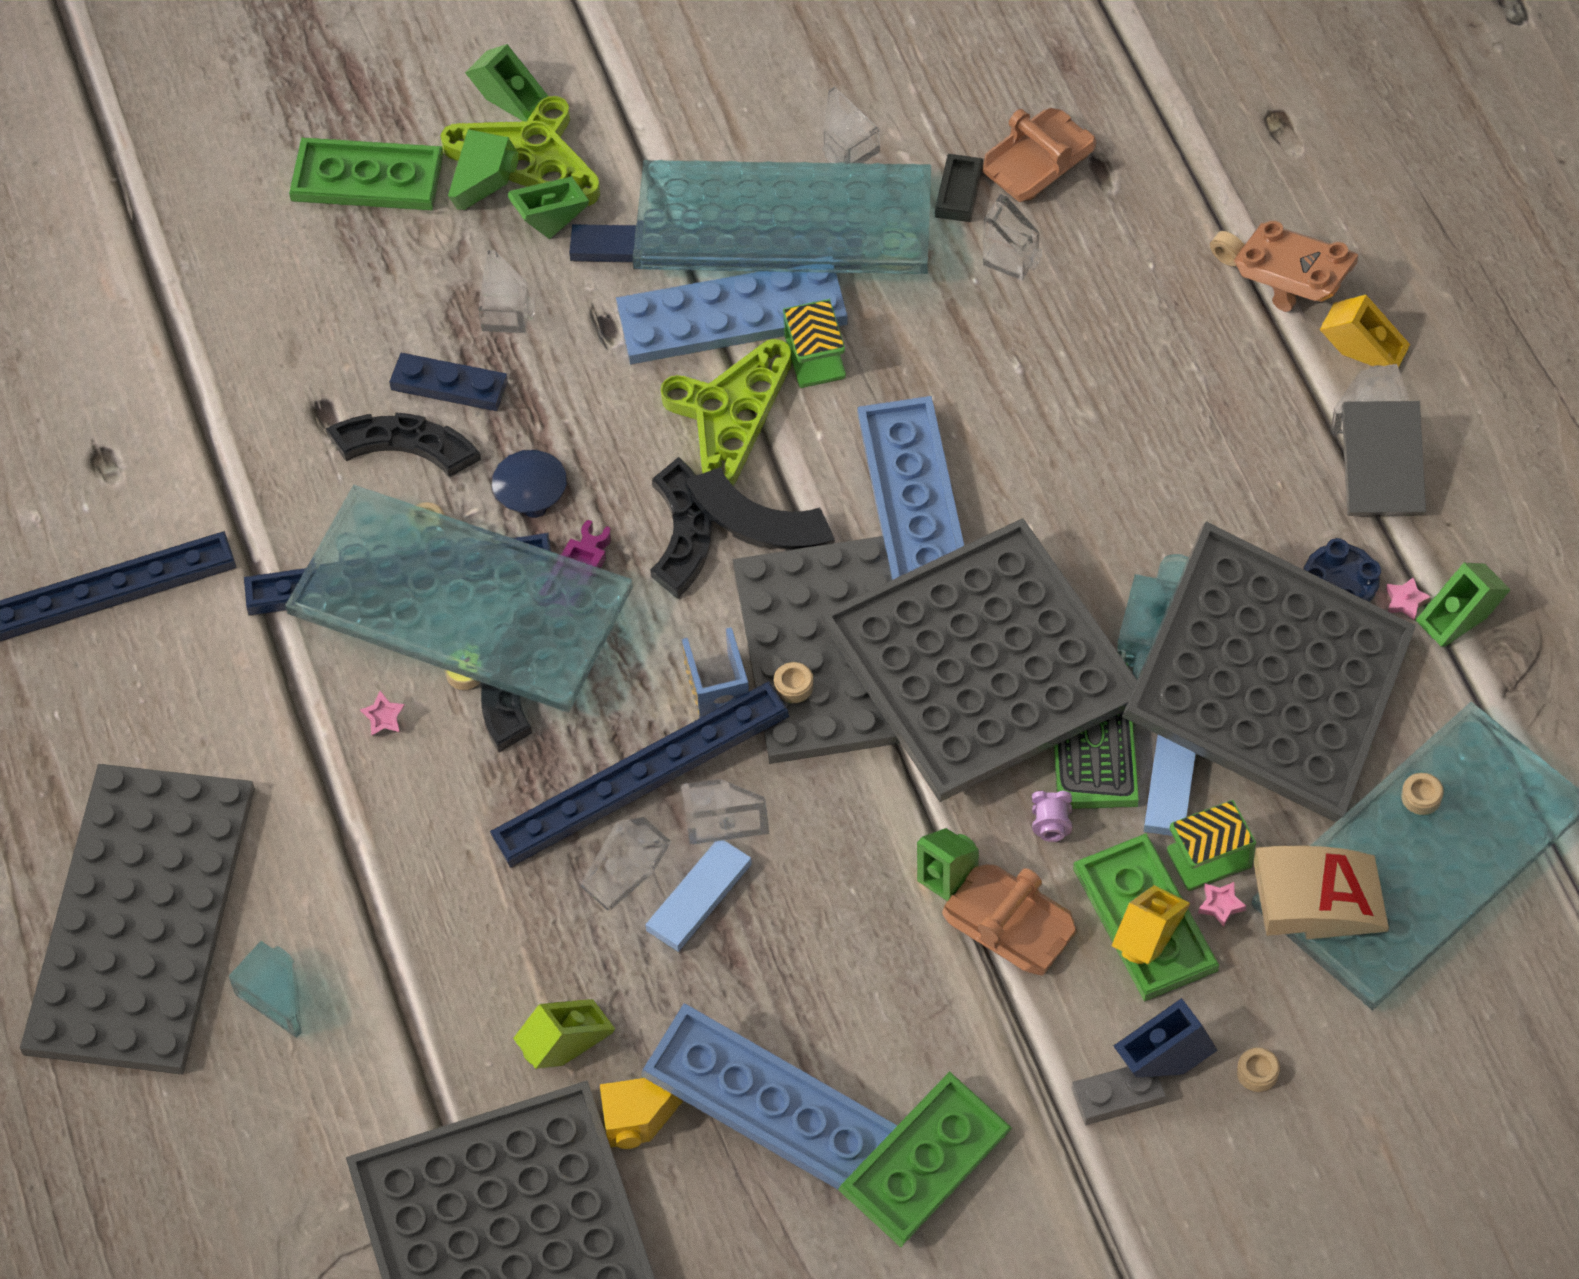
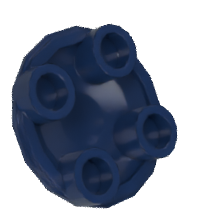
(529, 482)
(1346, 568)

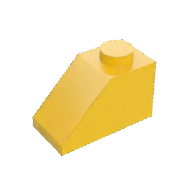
(1364, 332)
(1149, 925)
(635, 1111)

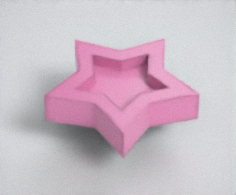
(1406, 598)
(383, 714)
(1221, 902)

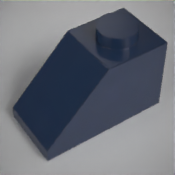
(1166, 1044)

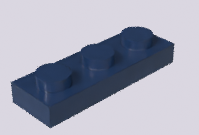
(448, 381)

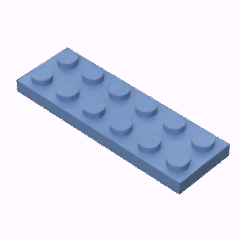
(719, 312)
(910, 482)
(764, 1097)

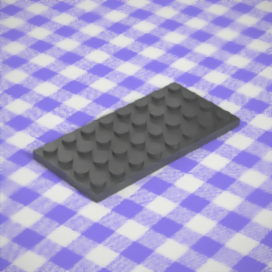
(138, 919)

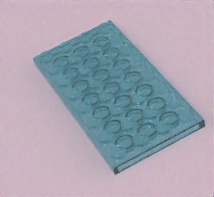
(783, 217)
(460, 597)
(1445, 866)

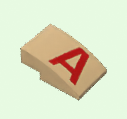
(1319, 891)

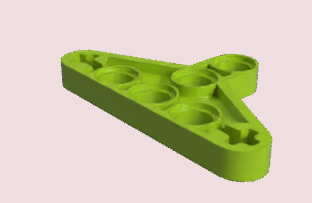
(543, 157)
(736, 394)

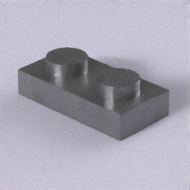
(1116, 1094)

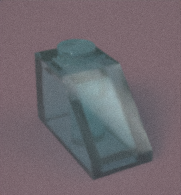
(270, 986)

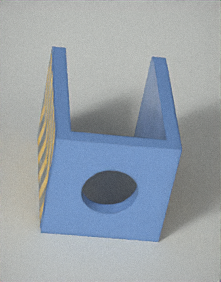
(705, 697)

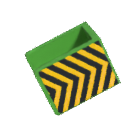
(814, 343)
(1211, 845)

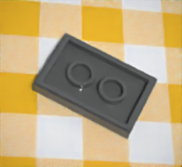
(1383, 458)

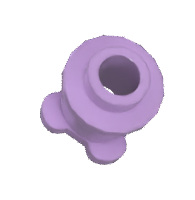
(1052, 815)

